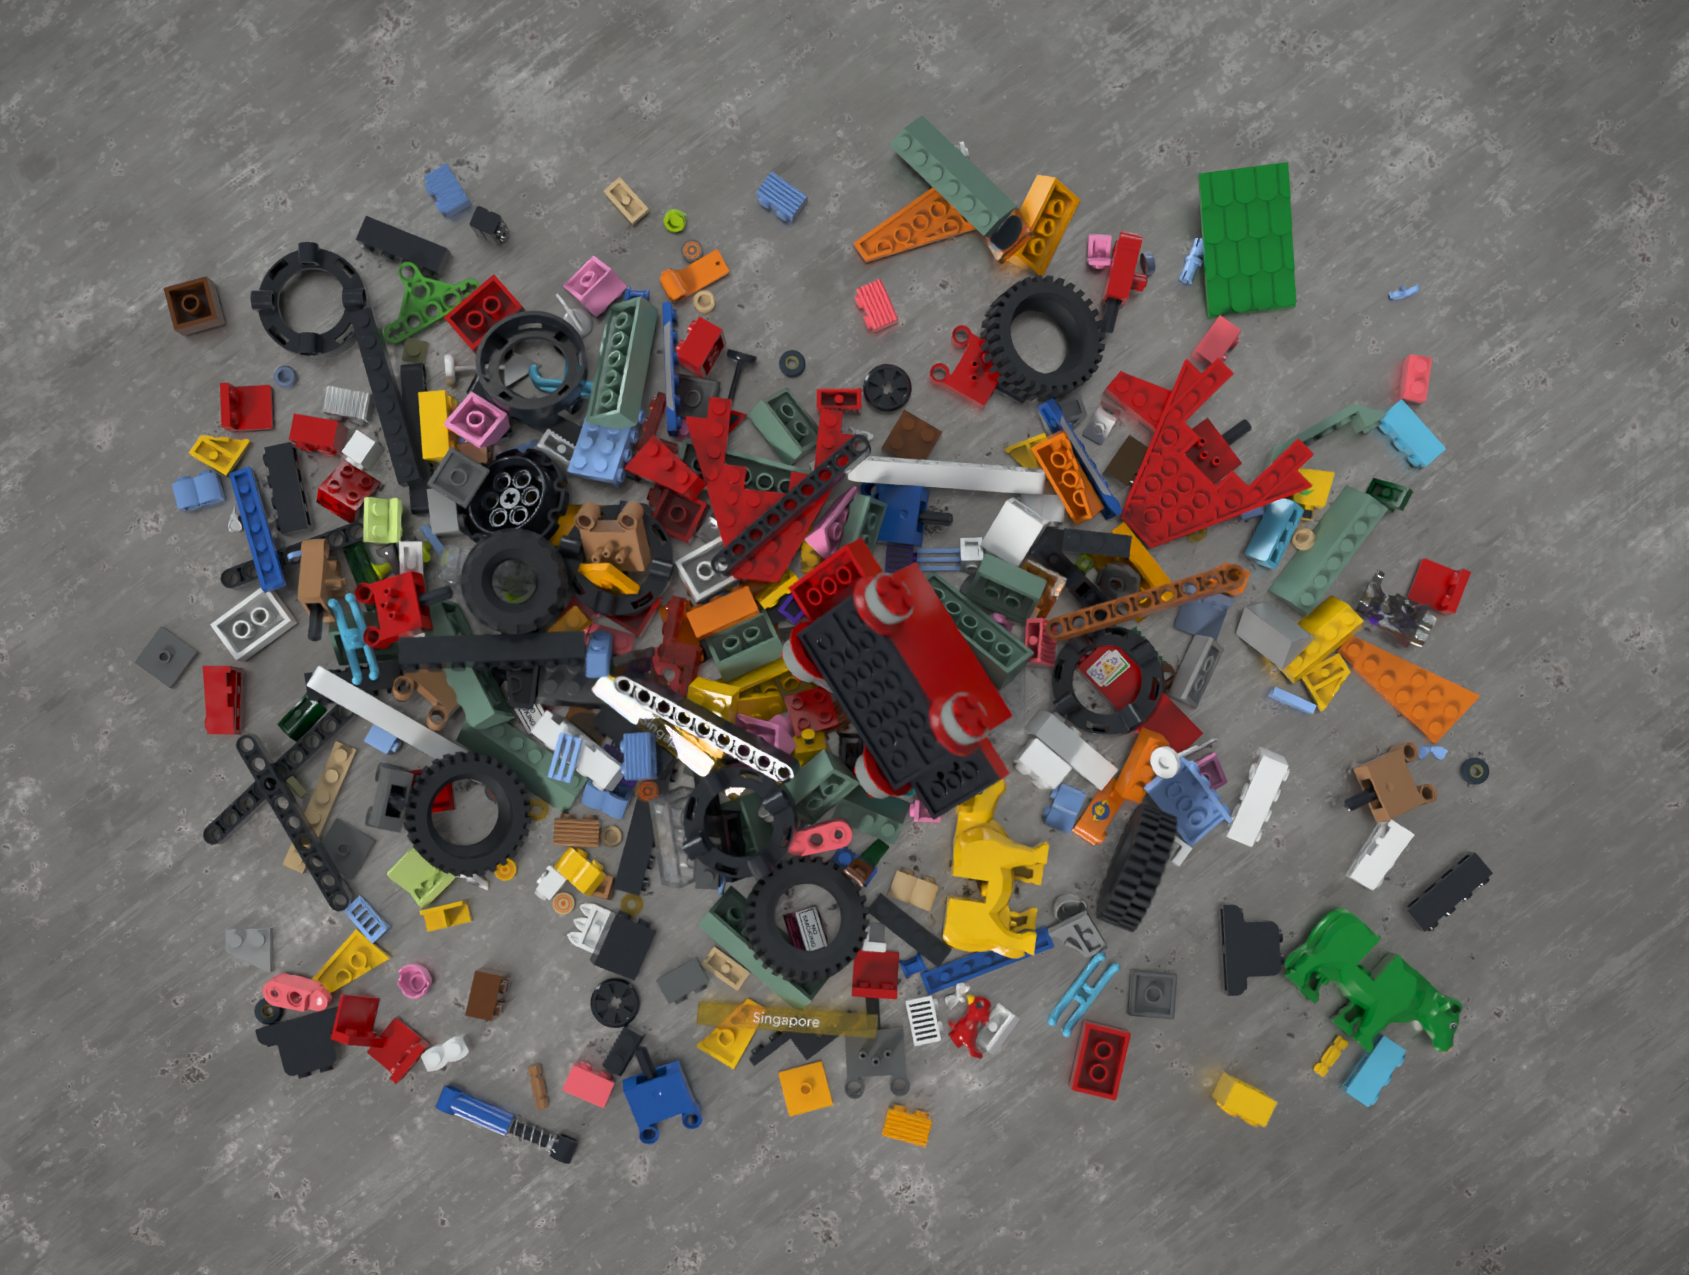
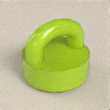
(675, 220)

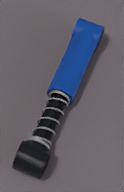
(456, 1102)

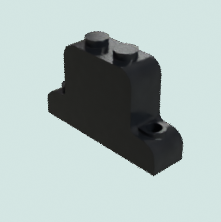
(1247, 949)
(304, 1042)

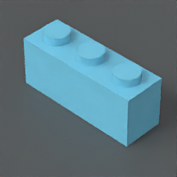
(1411, 435)
(1274, 533)
(1374, 1070)

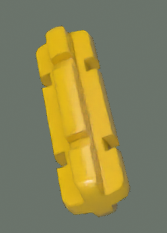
(1331, 1056)

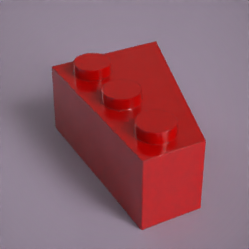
(223, 699)

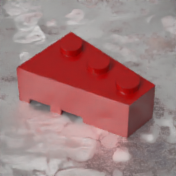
(1139, 398)
(664, 468)

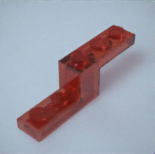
(651, 427)
(679, 653)

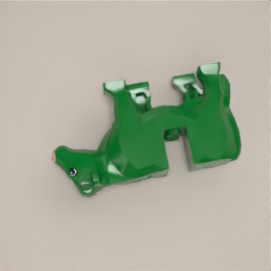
(1377, 998)

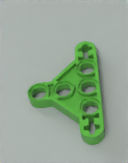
(417, 305)

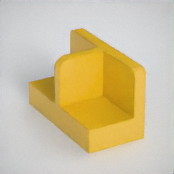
(447, 915)

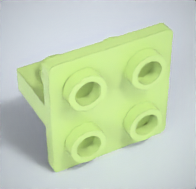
(382, 520)

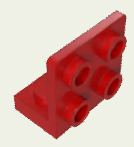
(246, 407)
(345, 491)
(1438, 586)
(811, 710)
(875, 974)
(355, 1021)
(400, 1049)

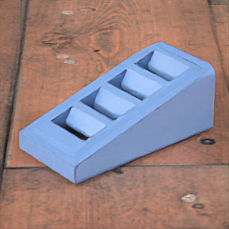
(378, 919)

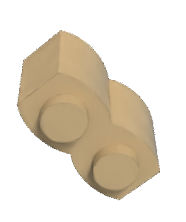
(913, 889)

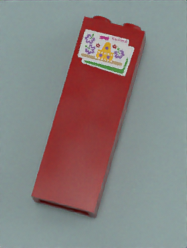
(1119, 683)

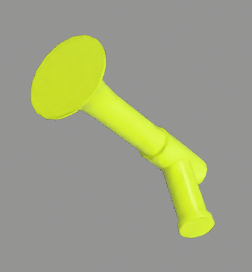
(383, 569)

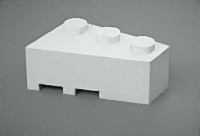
(1379, 854)

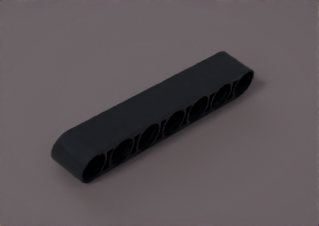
(414, 381)
(243, 570)

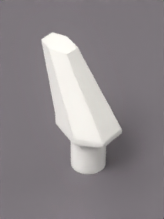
(477, 880)

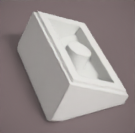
(997, 1029)

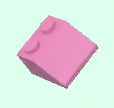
(595, 286)
(478, 421)

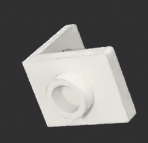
(1101, 423)

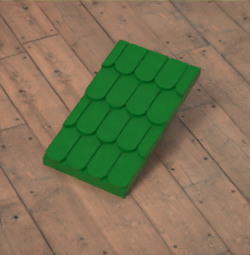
(1247, 240)

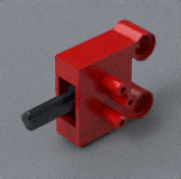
(1121, 277)
(972, 375)
(1213, 450)
(400, 607)

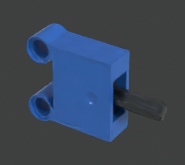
(905, 513)
(659, 1096)

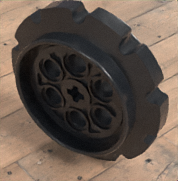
(519, 489)

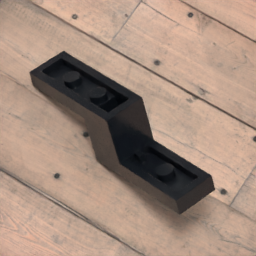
(1090, 542)
(1076, 581)
(724, 825)
(806, 1043)

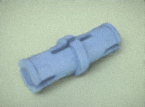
(1193, 261)

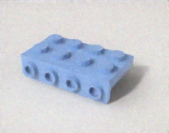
(604, 452)
(1190, 800)

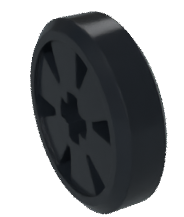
(875, 394)
(602, 998)

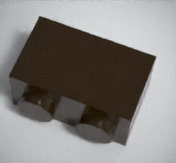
(1126, 462)

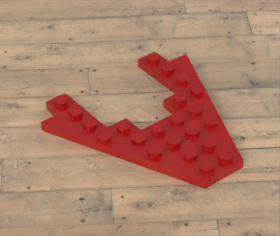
(1171, 491)
(740, 507)

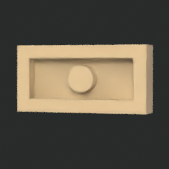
(626, 201)
(725, 968)

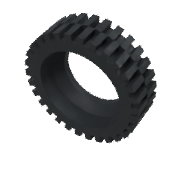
(1073, 317)
(502, 839)
(1137, 867)
(779, 954)

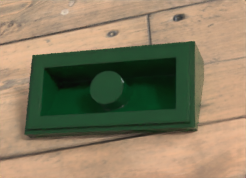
(301, 718)

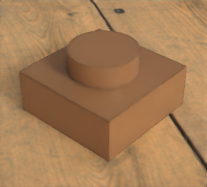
(605, 888)

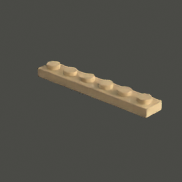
(323, 799)

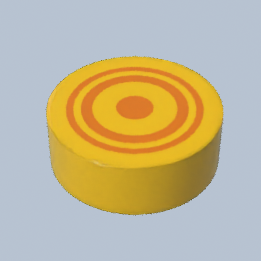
(506, 872)

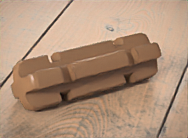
(538, 1086)

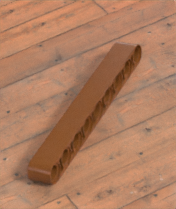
(1157, 605)

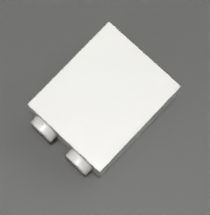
(1014, 533)

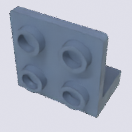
(1204, 615)

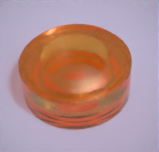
(646, 790)

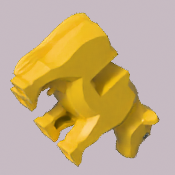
(988, 854)

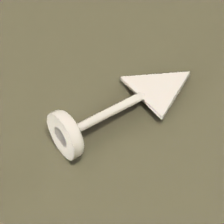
(578, 319)
(514, 369)
(1166, 761)

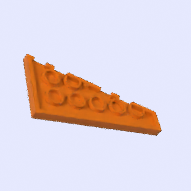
(915, 225)
(1418, 694)

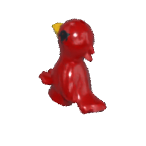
(966, 1029)

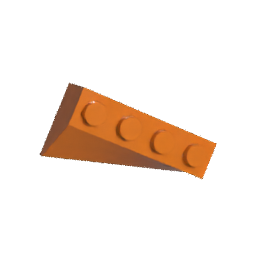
(1067, 477)

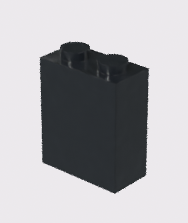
(623, 944)

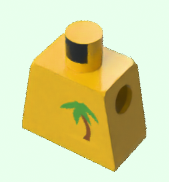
(1316, 495)
(809, 746)

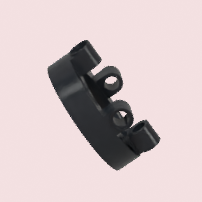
(310, 344)
(499, 347)
(620, 605)
(1131, 716)
(778, 803)

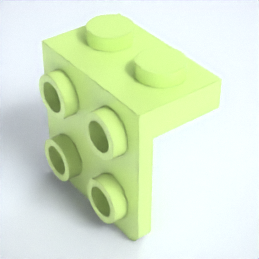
(419, 878)

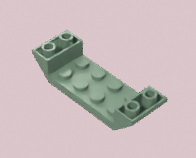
(1359, 416)

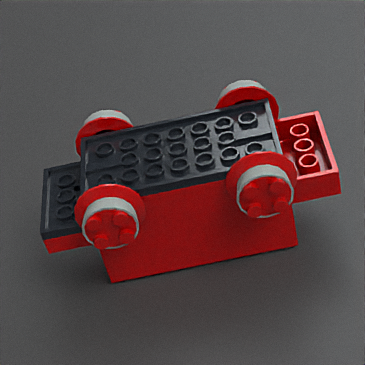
(899, 679)

